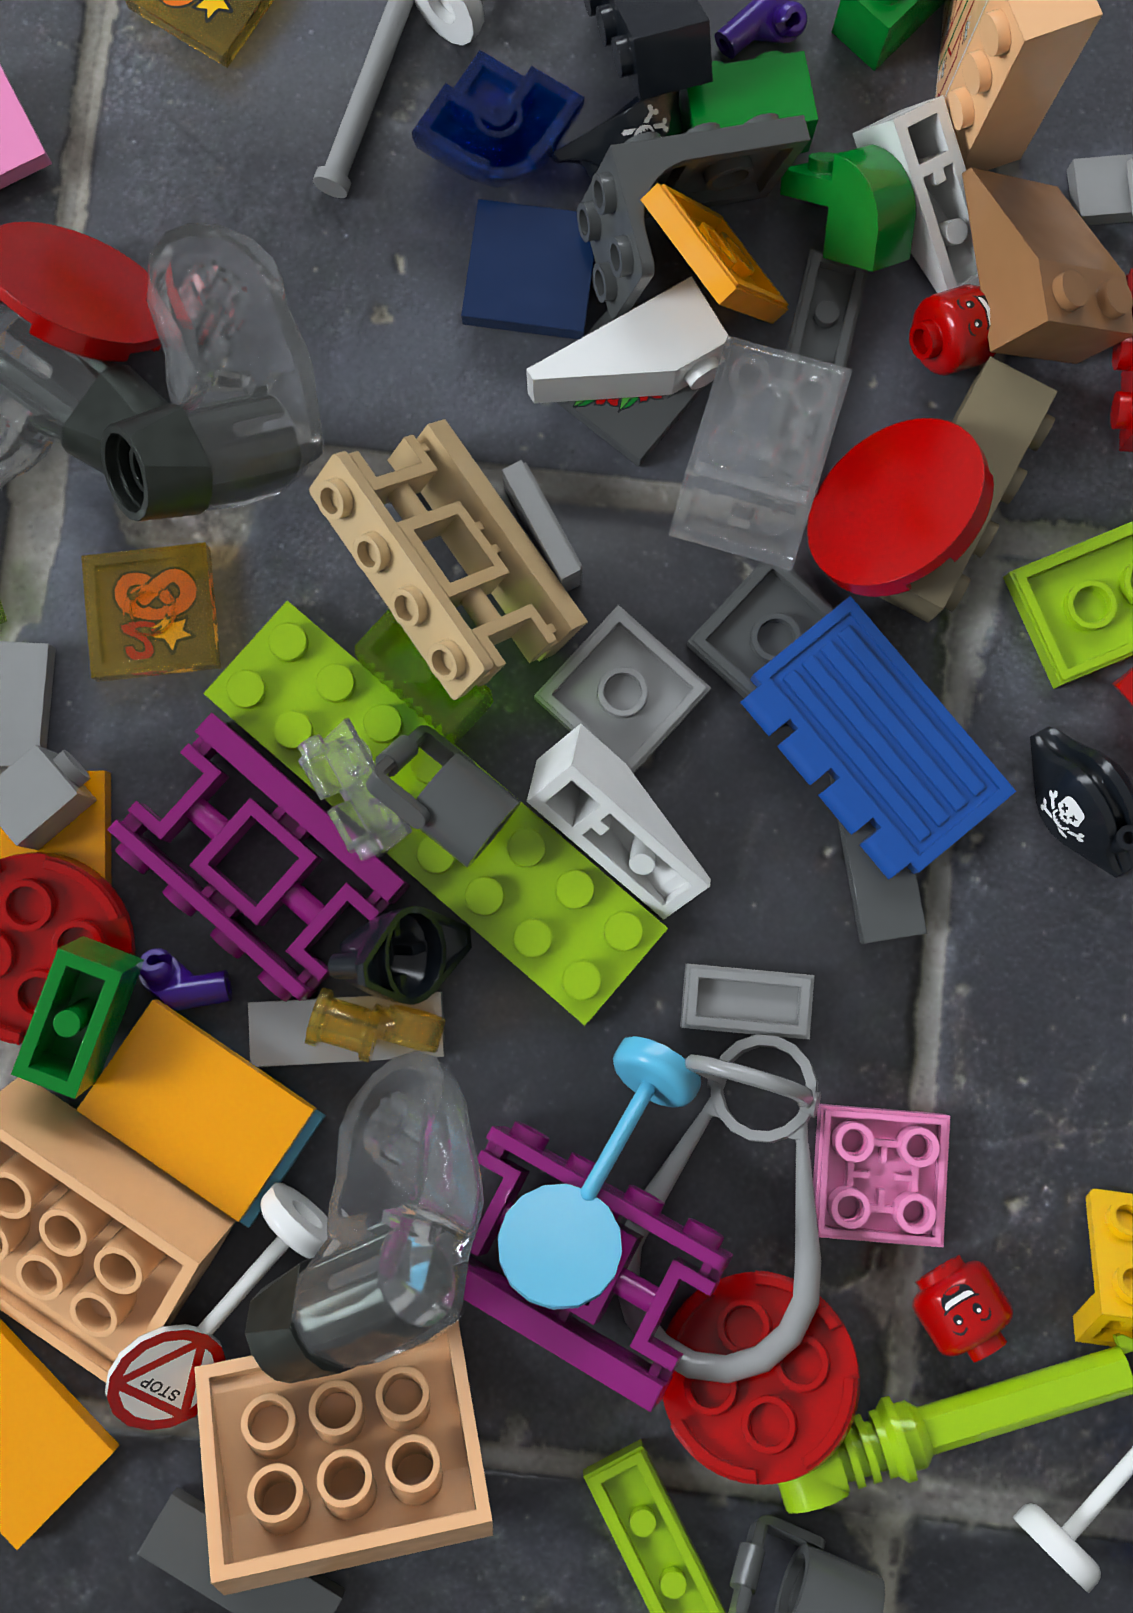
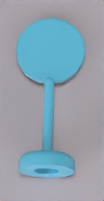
(560, 1238)

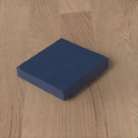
(528, 271)

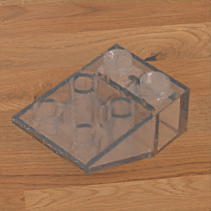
(759, 452)

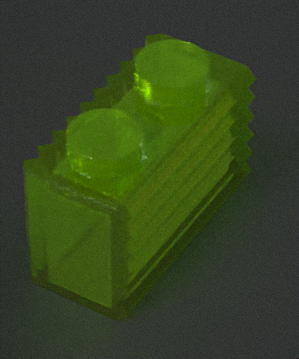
(400, 666)

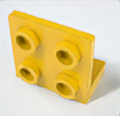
(1111, 1247)

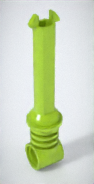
(907, 1437)

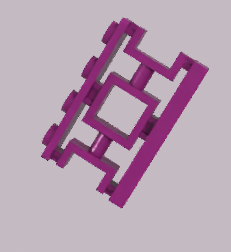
(222, 899)
(557, 1329)

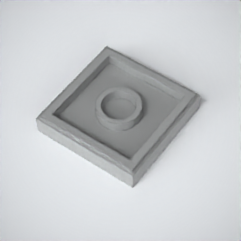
(623, 689)

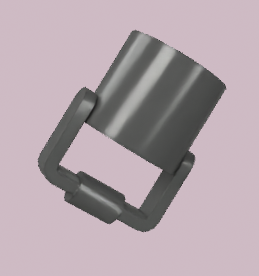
(459, 805)
(813, 1577)

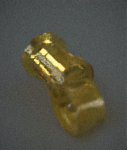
(361, 1027)

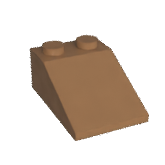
(1043, 272)

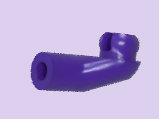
(762, 21)
(177, 986)

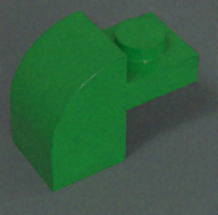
(866, 202)

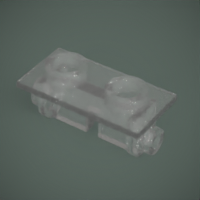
(342, 766)

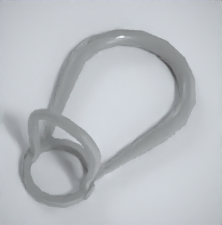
(807, 1247)

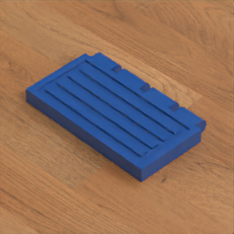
(879, 737)

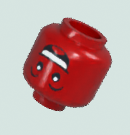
(952, 330)
(963, 1309)

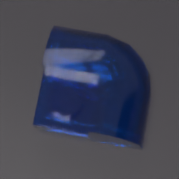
(497, 122)

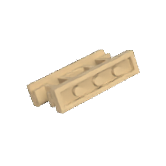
(479, 535)

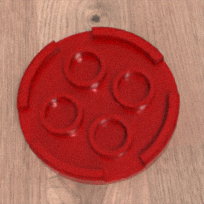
(76, 291)
(900, 506)
(42, 907)
(772, 1422)

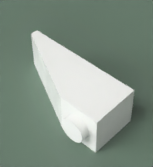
(930, 154)
(640, 354)
(615, 821)

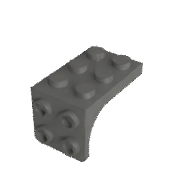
(703, 164)

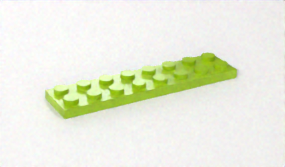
(528, 887)

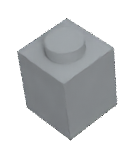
(42, 796)

